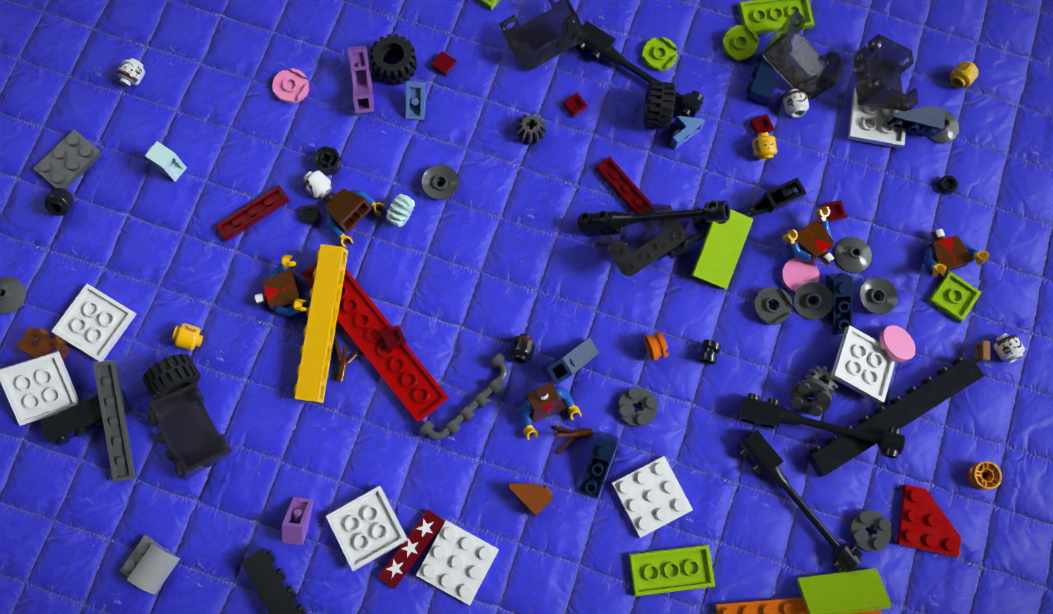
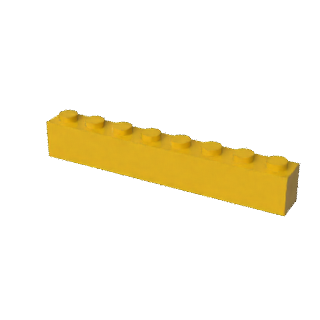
(321, 323)

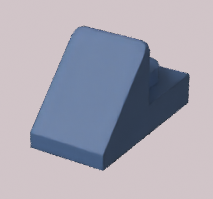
(415, 100)
(687, 128)

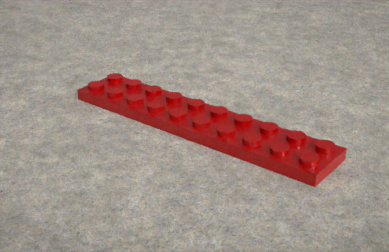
(397, 367)

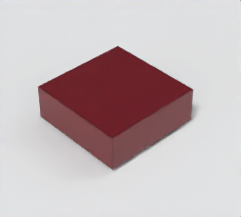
(444, 63)
(575, 105)
(761, 125)
(836, 211)
(393, 337)

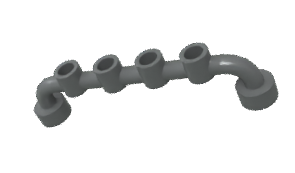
(467, 413)

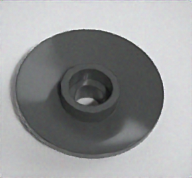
(950, 130)
(438, 174)
(847, 260)
(14, 295)
(886, 295)
(810, 309)

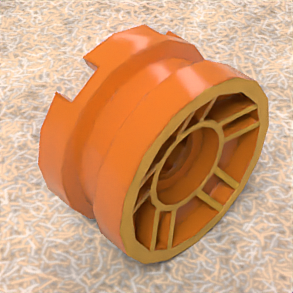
(656, 346)
(992, 478)

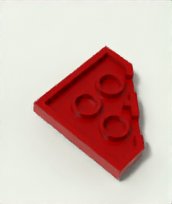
(925, 525)

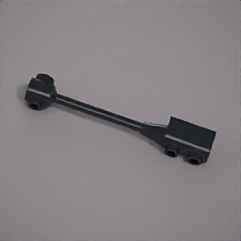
(602, 47)
(769, 202)
(611, 222)
(771, 414)
(767, 462)

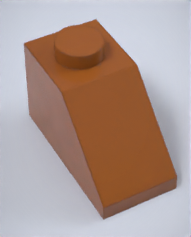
(532, 496)

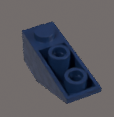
(763, 84)
(925, 120)
(842, 290)
(570, 361)
(598, 464)

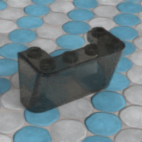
(544, 35)
(879, 73)
(646, 247)
(187, 431)

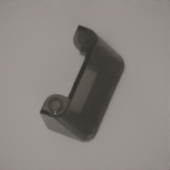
(799, 61)

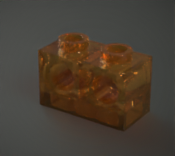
(44, 345)

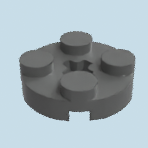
(770, 316)
(635, 396)
(811, 406)
(881, 529)

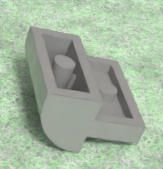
(149, 565)

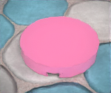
(290, 86)
(797, 273)
(897, 343)

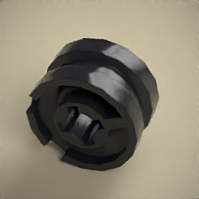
(334, 163)

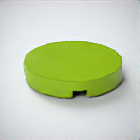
(740, 43)
(659, 54)

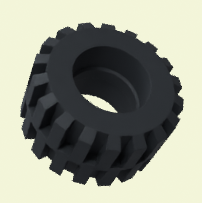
(389, 47)
(659, 104)
(170, 375)

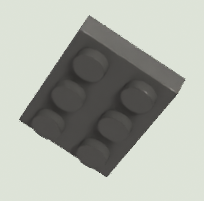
(68, 160)

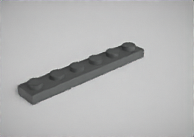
(114, 420)

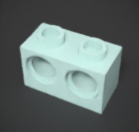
(165, 161)

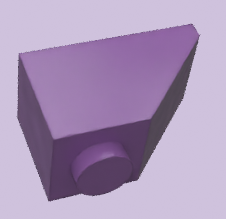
(297, 521)

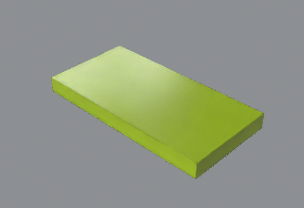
(770, 15)
(722, 250)
(671, 570)
(844, 592)

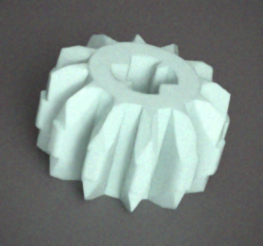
(400, 210)

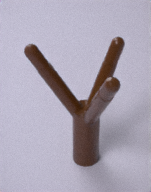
(342, 360)
(573, 434)

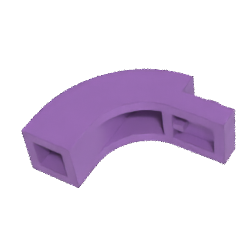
(362, 79)

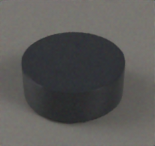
(947, 185)
(310, 214)

